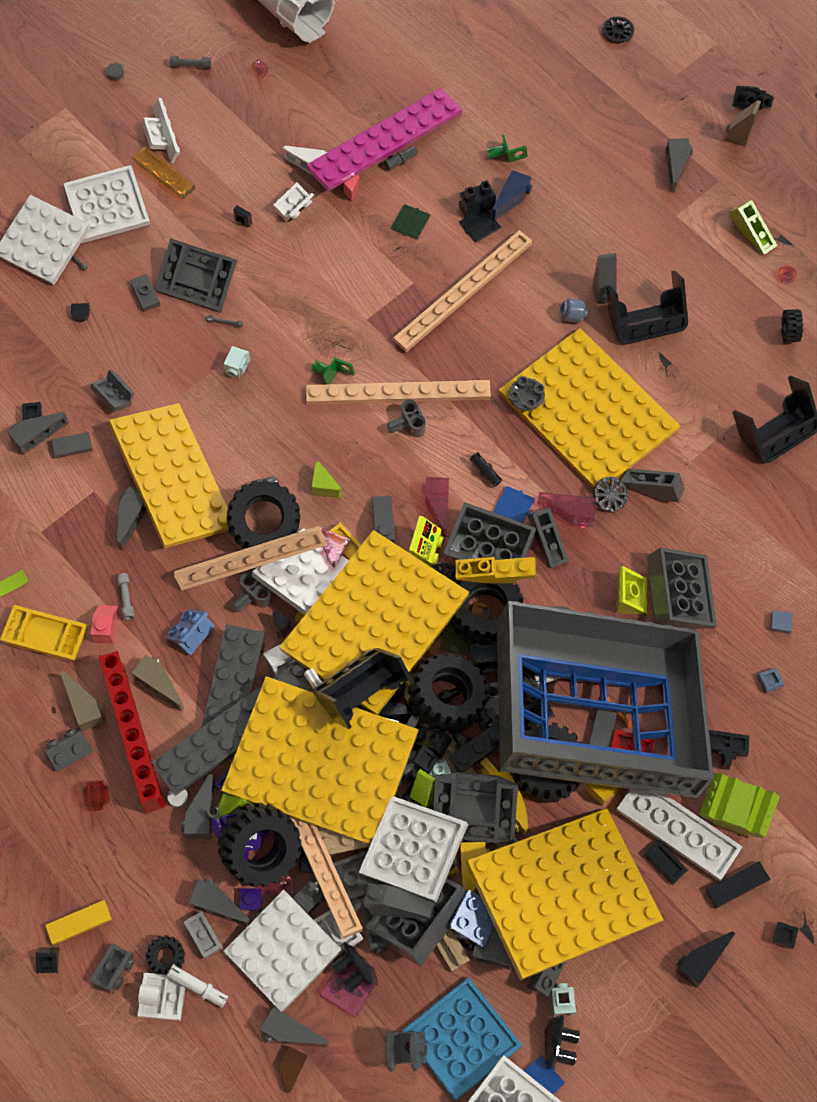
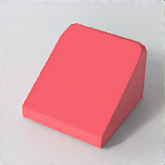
(351, 187)

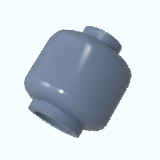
(573, 310)

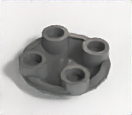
(526, 394)

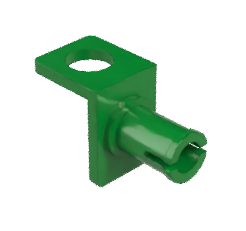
(504, 150)
(331, 370)

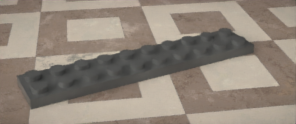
(217, 739)

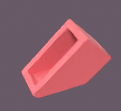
(104, 624)

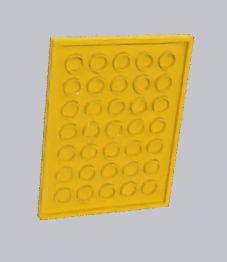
(593, 410)
(375, 602)
(316, 767)
(563, 893)

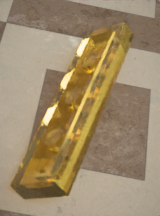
(164, 172)

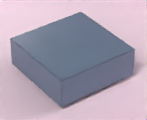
(781, 622)
(770, 680)

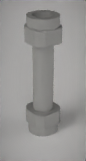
(127, 610)

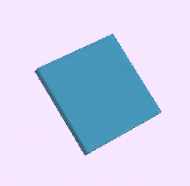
(464, 1038)

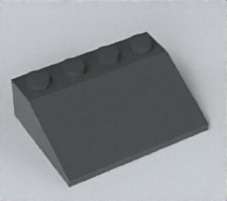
(488, 534)
(681, 589)
(418, 937)

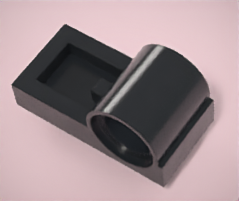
(433, 739)

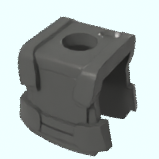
(397, 1053)

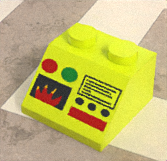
(426, 541)

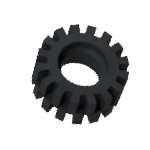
(792, 325)
(156, 946)

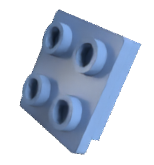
(190, 630)
(472, 920)

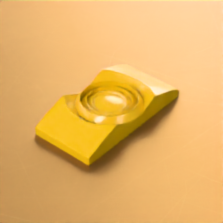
(43, 633)

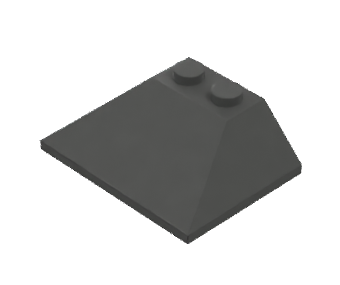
(196, 274)
(480, 800)

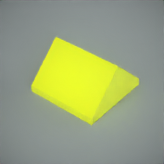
(631, 592)

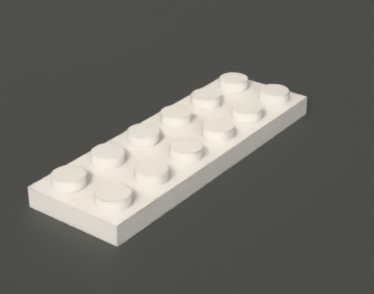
(681, 830)

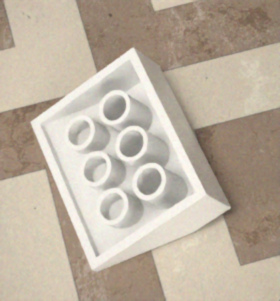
(511, 1084)

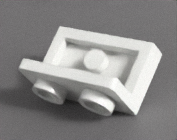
(292, 201)

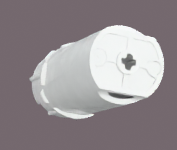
(302, 16)

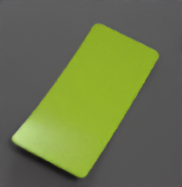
(13, 582)

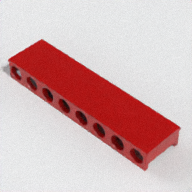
(132, 732)

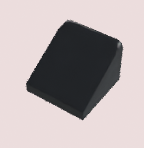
(282, 622)
(47, 960)

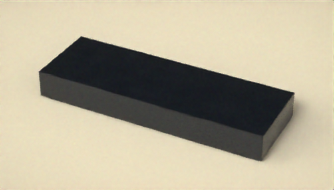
(738, 884)

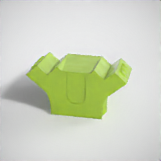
(739, 806)

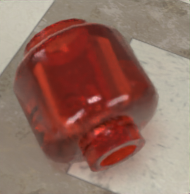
(96, 795)

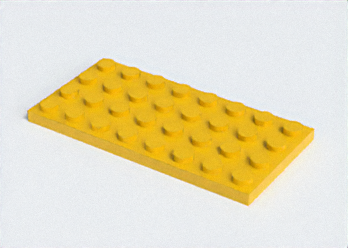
(171, 475)

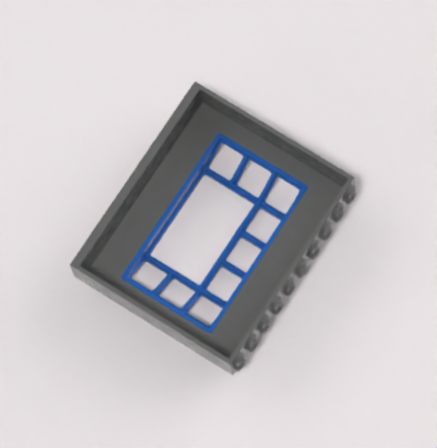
(605, 653)

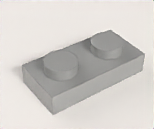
(203, 935)

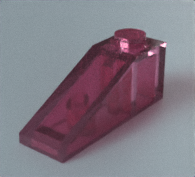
(437, 500)
(574, 509)

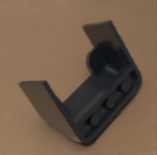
(653, 321)
(785, 430)
(360, 681)

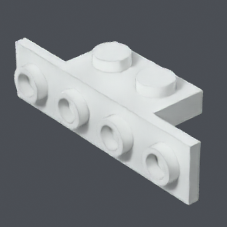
(159, 131)

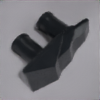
(747, 95)
(365, 970)
(553, 1036)

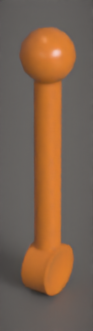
(628, 723)

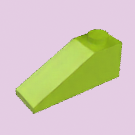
(752, 226)

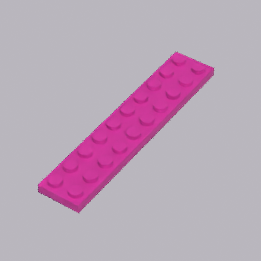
(384, 139)

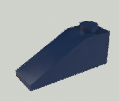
(512, 194)

